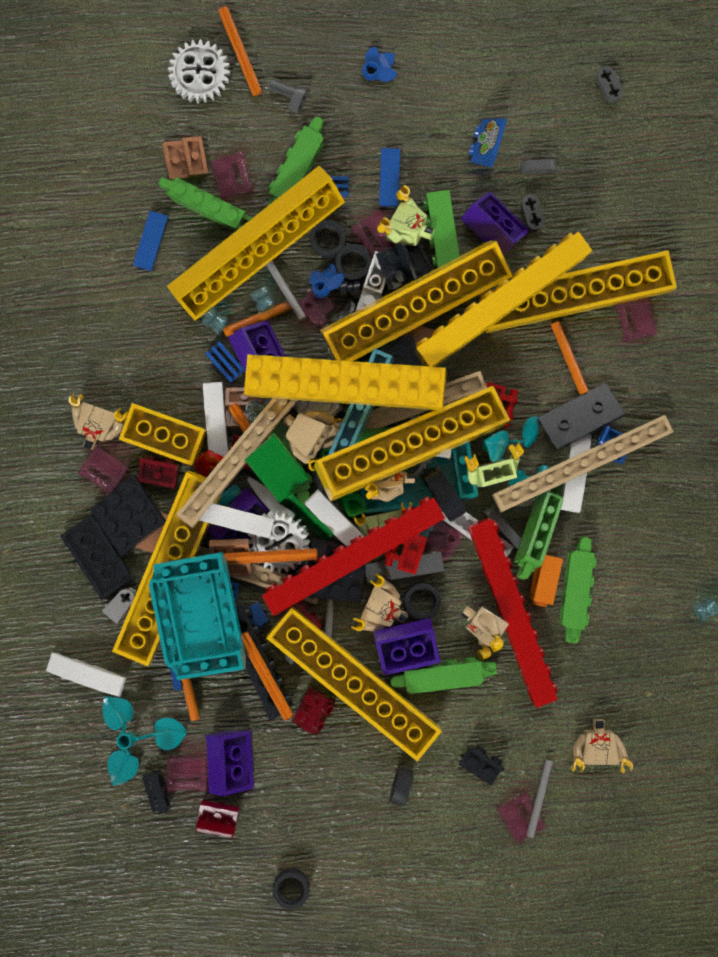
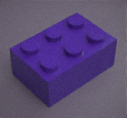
(407, 646)

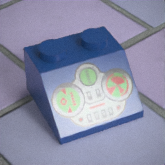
(487, 142)

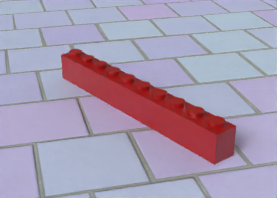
(354, 556)
(511, 610)

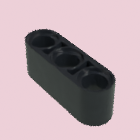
(444, 493)

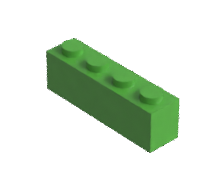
(442, 220)

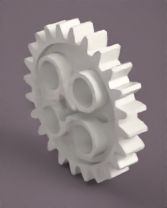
(197, 88)
(290, 526)

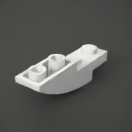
(373, 284)

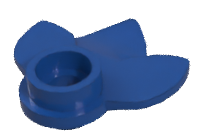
(380, 64)
(326, 281)

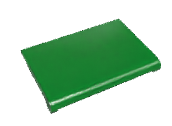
(276, 467)
(308, 517)

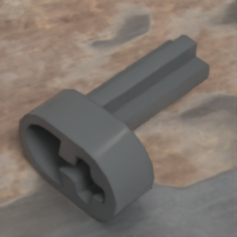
(297, 94)

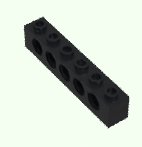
(244, 614)

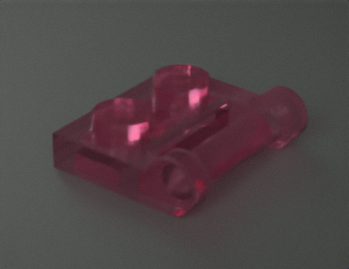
(226, 178)
(372, 223)
(641, 318)
(105, 464)
(187, 768)
(515, 820)

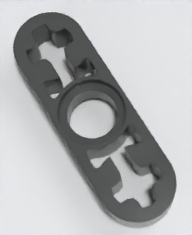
(504, 528)

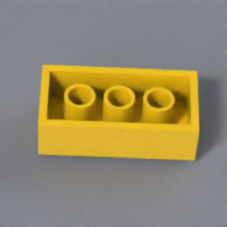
(163, 434)

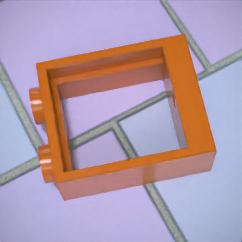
(545, 581)

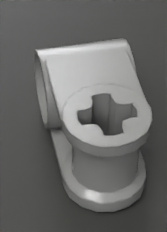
(119, 606)

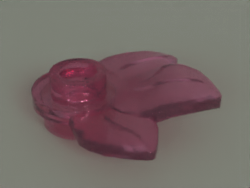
(318, 307)
(440, 540)

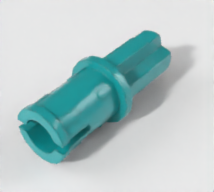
(229, 495)

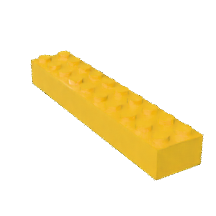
(256, 243)
(594, 289)
(503, 301)
(417, 302)
(345, 382)
(411, 443)
(178, 540)
(354, 683)

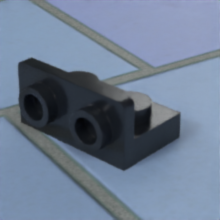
(396, 266)
(481, 764)
(156, 791)

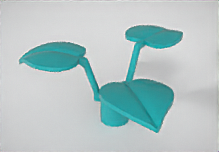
(497, 443)
(116, 714)

